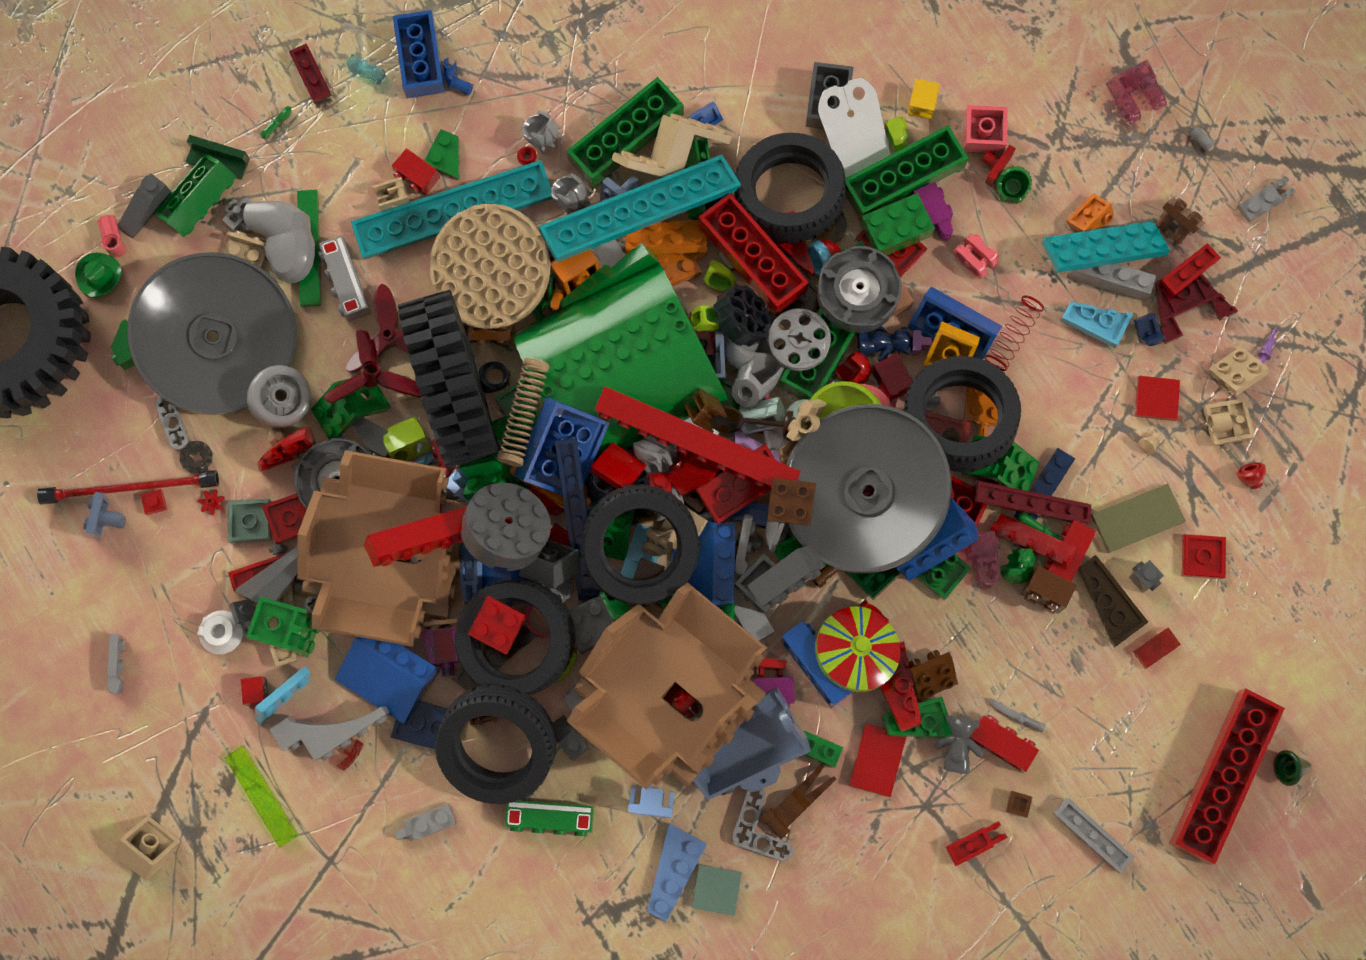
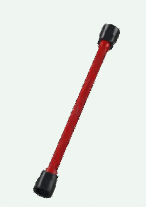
(52, 495)

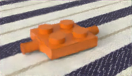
(681, 266)
(980, 410)

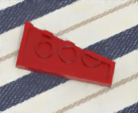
(901, 696)

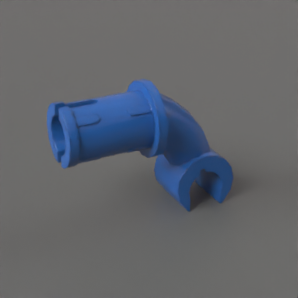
(455, 82)

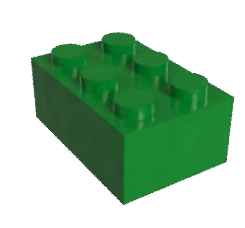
(897, 225)

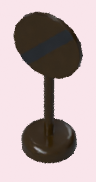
(735, 421)

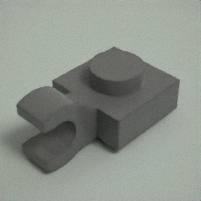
(242, 614)

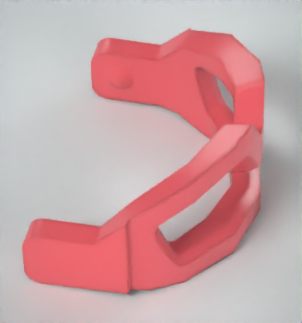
(530, 628)

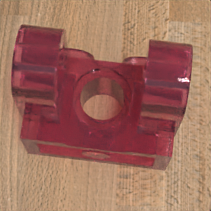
(1137, 77)
(983, 554)

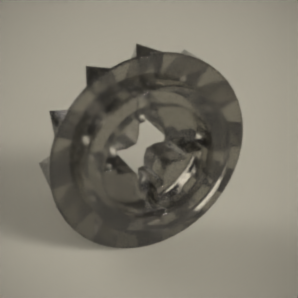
(194, 448)

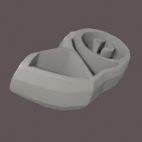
(287, 236)
(756, 373)

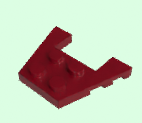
(1191, 297)

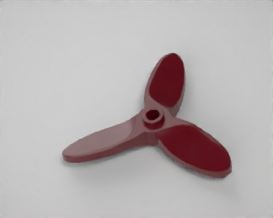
(388, 335)

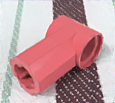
(110, 235)

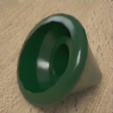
(1290, 767)

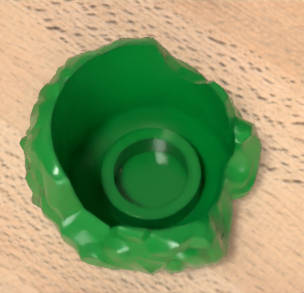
(1013, 184)
(1019, 566)

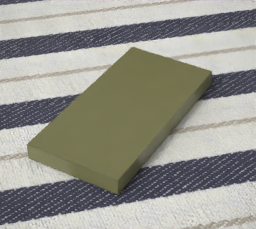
(1138, 518)

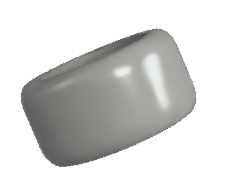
(267, 408)

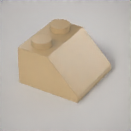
(146, 847)

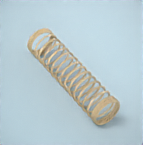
(536, 365)

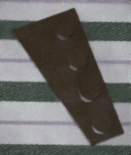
(1112, 603)
(496, 657)

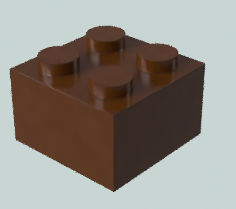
(1048, 590)

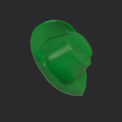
(97, 274)

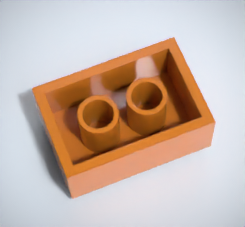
(574, 270)

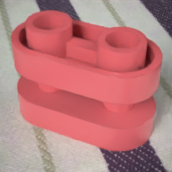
(976, 245)

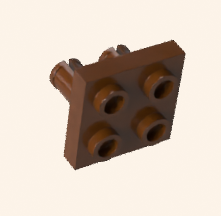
(1178, 210)
(499, 335)
(791, 501)
(933, 675)

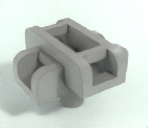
(236, 214)

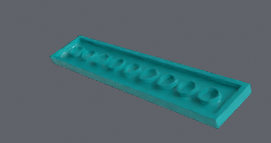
(639, 208)
(428, 215)

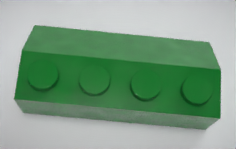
(195, 195)

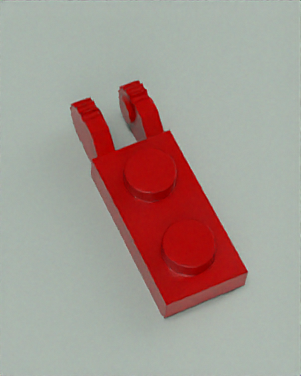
(973, 844)

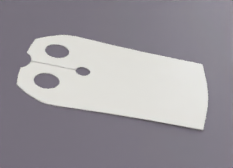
(859, 138)

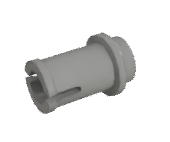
(1201, 138)

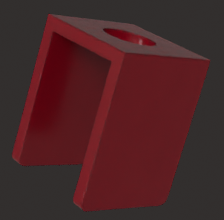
(893, 375)

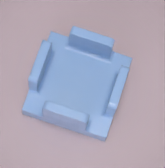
(651, 803)

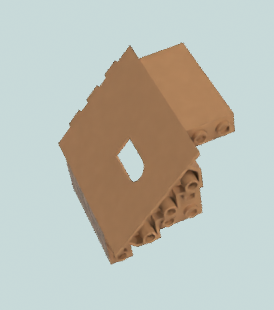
(335, 567)
(639, 663)

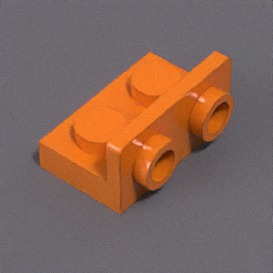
(1091, 214)

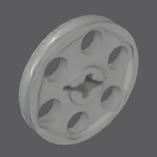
(803, 348)

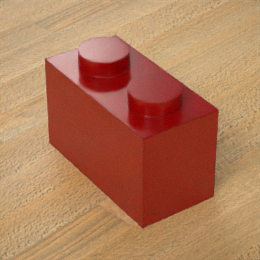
(415, 172)

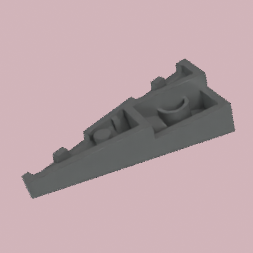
(273, 580)

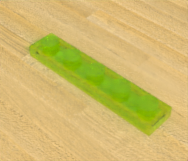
(261, 796)

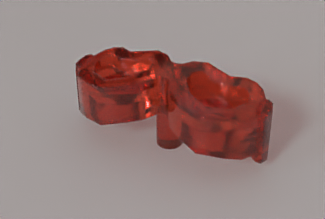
(351, 756)

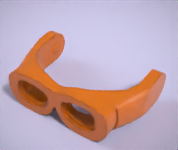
(557, 296)

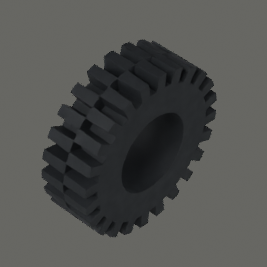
(52, 337)
(447, 378)

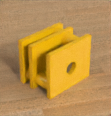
(923, 98)

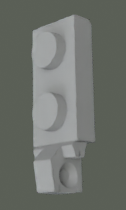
(427, 823)

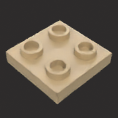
(1238, 371)
(807, 419)
(1229, 422)

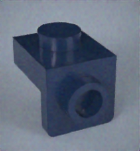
(1148, 330)

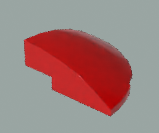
(287, 449)

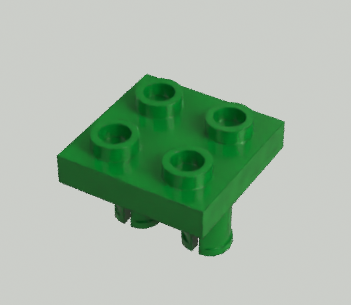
(945, 576)

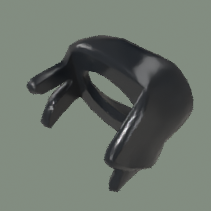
(486, 385)

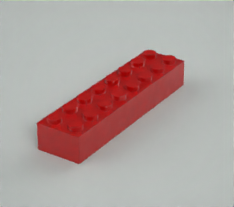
(1226, 776)

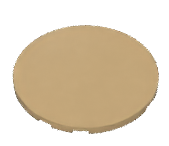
(491, 264)

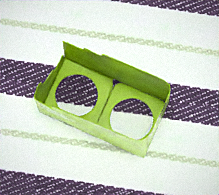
(406, 440)

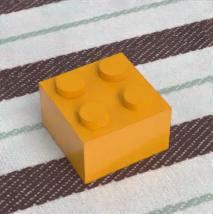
(951, 342)

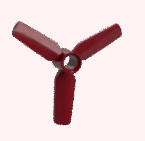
(371, 374)

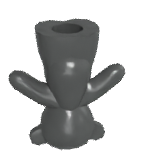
(960, 743)

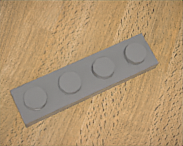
(1093, 835)

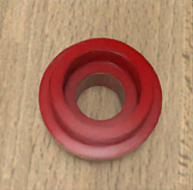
(526, 151)

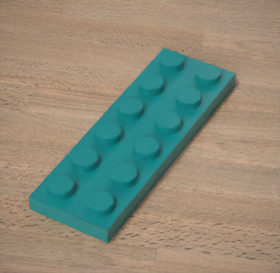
(1105, 246)

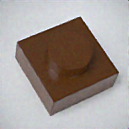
(1019, 804)

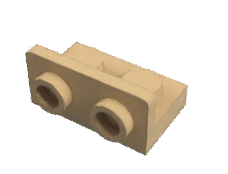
(246, 248)

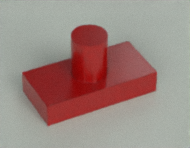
(998, 164)

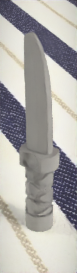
(1021, 718)

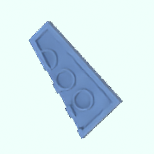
(675, 867)

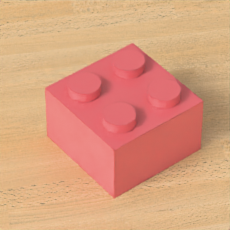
(985, 129)

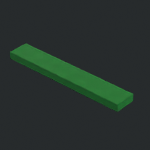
(311, 285)

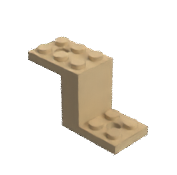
(671, 146)

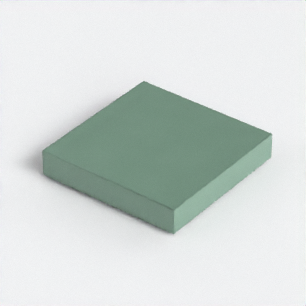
(247, 521)
(716, 890)

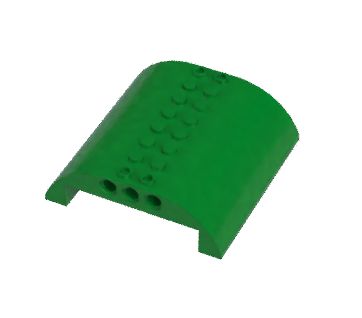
(622, 339)

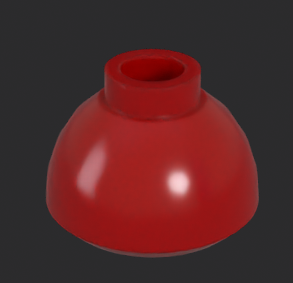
(1252, 474)

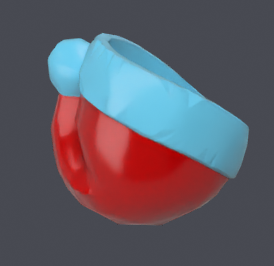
(820, 252)

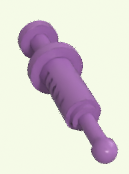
(1265, 353)

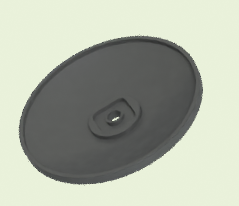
(201, 297)
(880, 450)

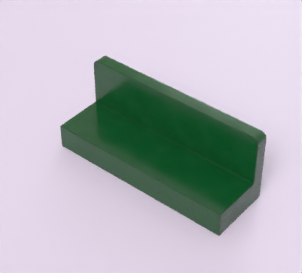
(232, 158)

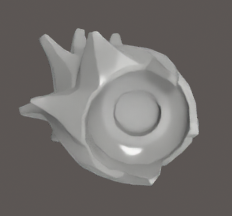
(541, 131)
(570, 193)
(654, 452)

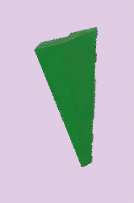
(633, 262)

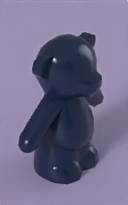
(883, 341)

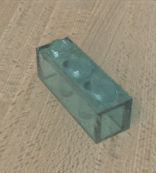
(365, 69)

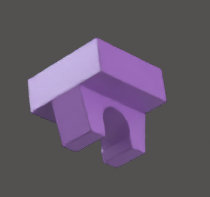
(919, 343)

